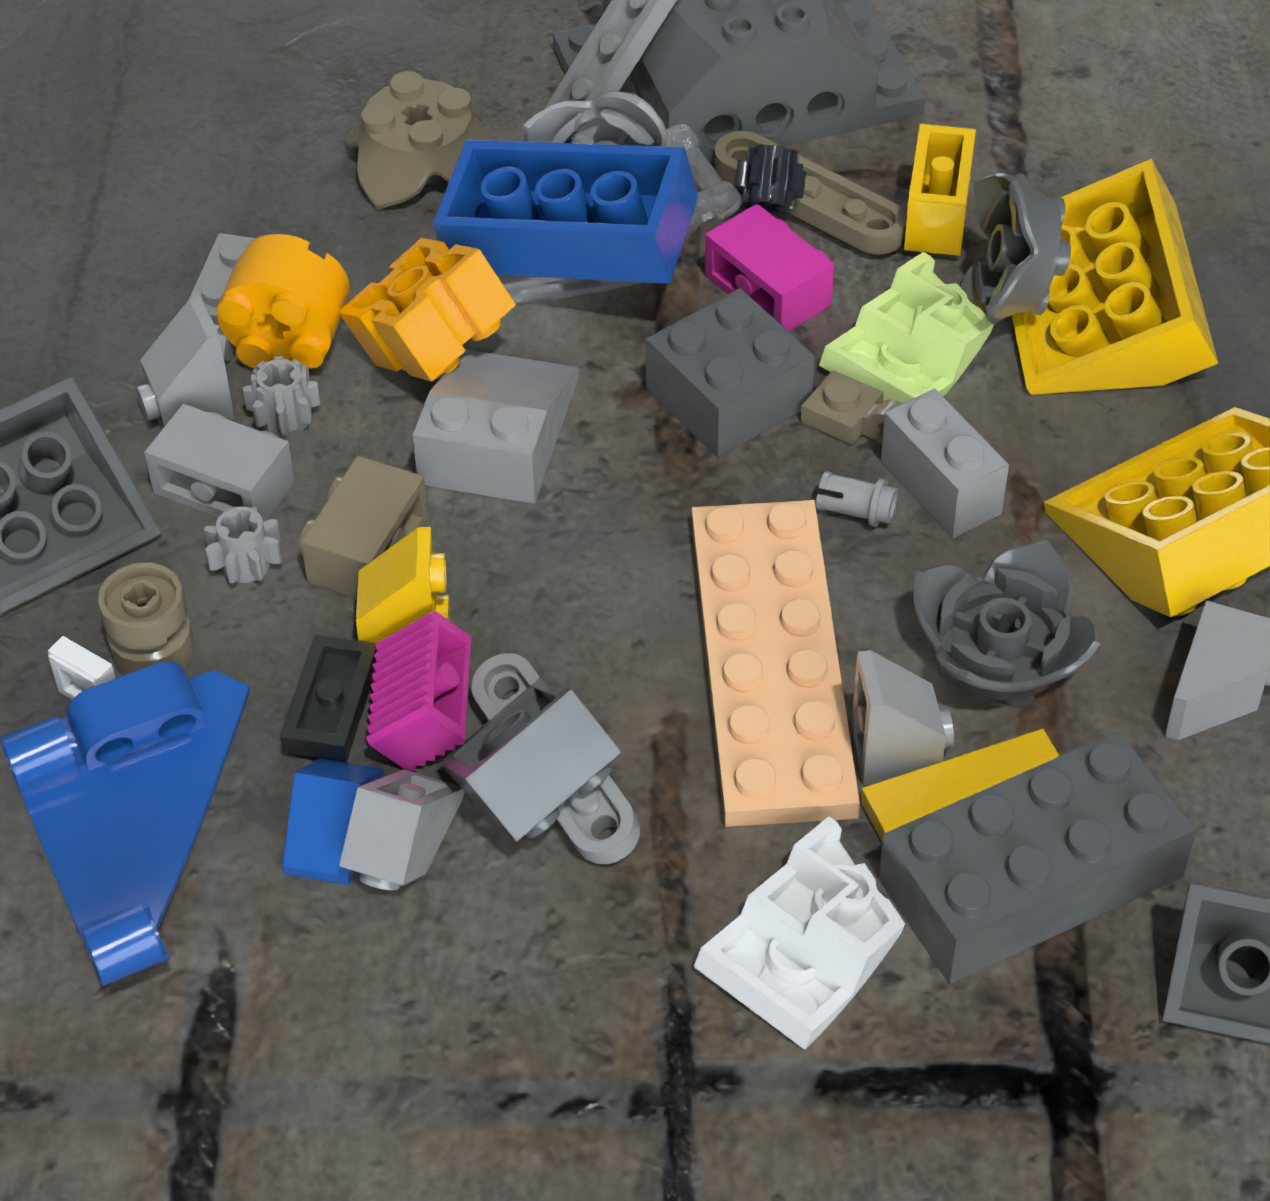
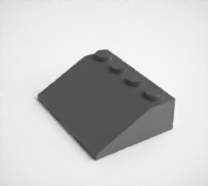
(61, 496)

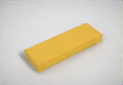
(939, 785)

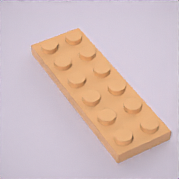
(773, 665)

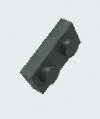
(329, 698)

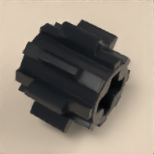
(770, 178)

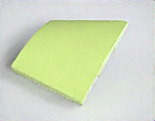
(911, 336)

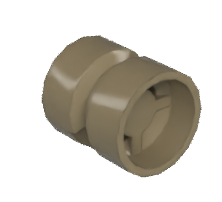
(145, 617)

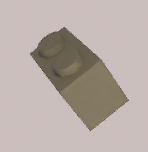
(360, 521)

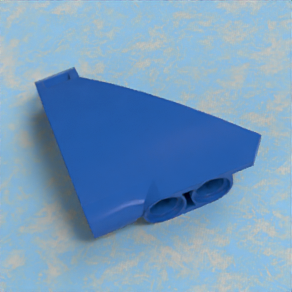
(124, 798)

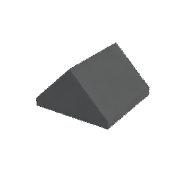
(1221, 963)

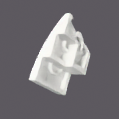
(805, 938)

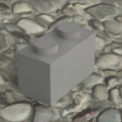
(944, 463)
(219, 464)

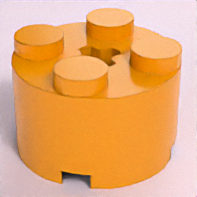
(282, 302)

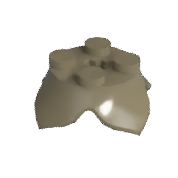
(410, 135)

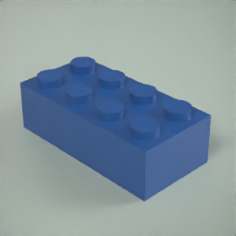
(570, 209)

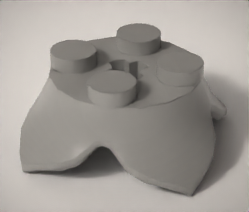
(607, 120)

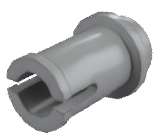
(860, 498)

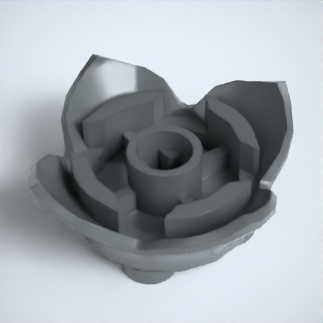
(1022, 247)
(1008, 627)

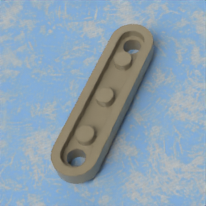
(828, 199)

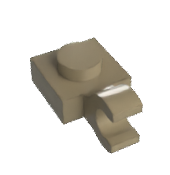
(847, 409)

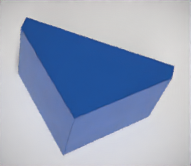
(321, 816)

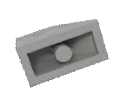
(185, 368)
(1222, 671)
(895, 720)
(398, 827)

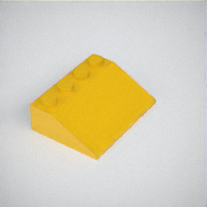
(1127, 300)
(1179, 515)

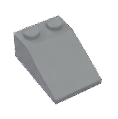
(493, 425)

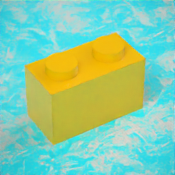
(939, 189)

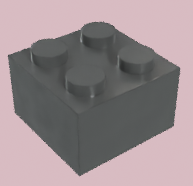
(729, 372)

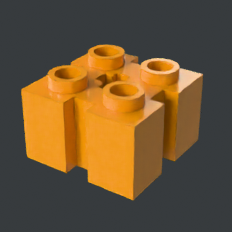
(428, 309)

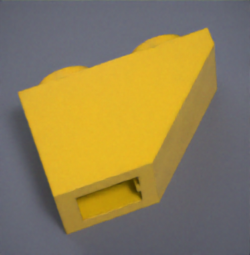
(401, 587)

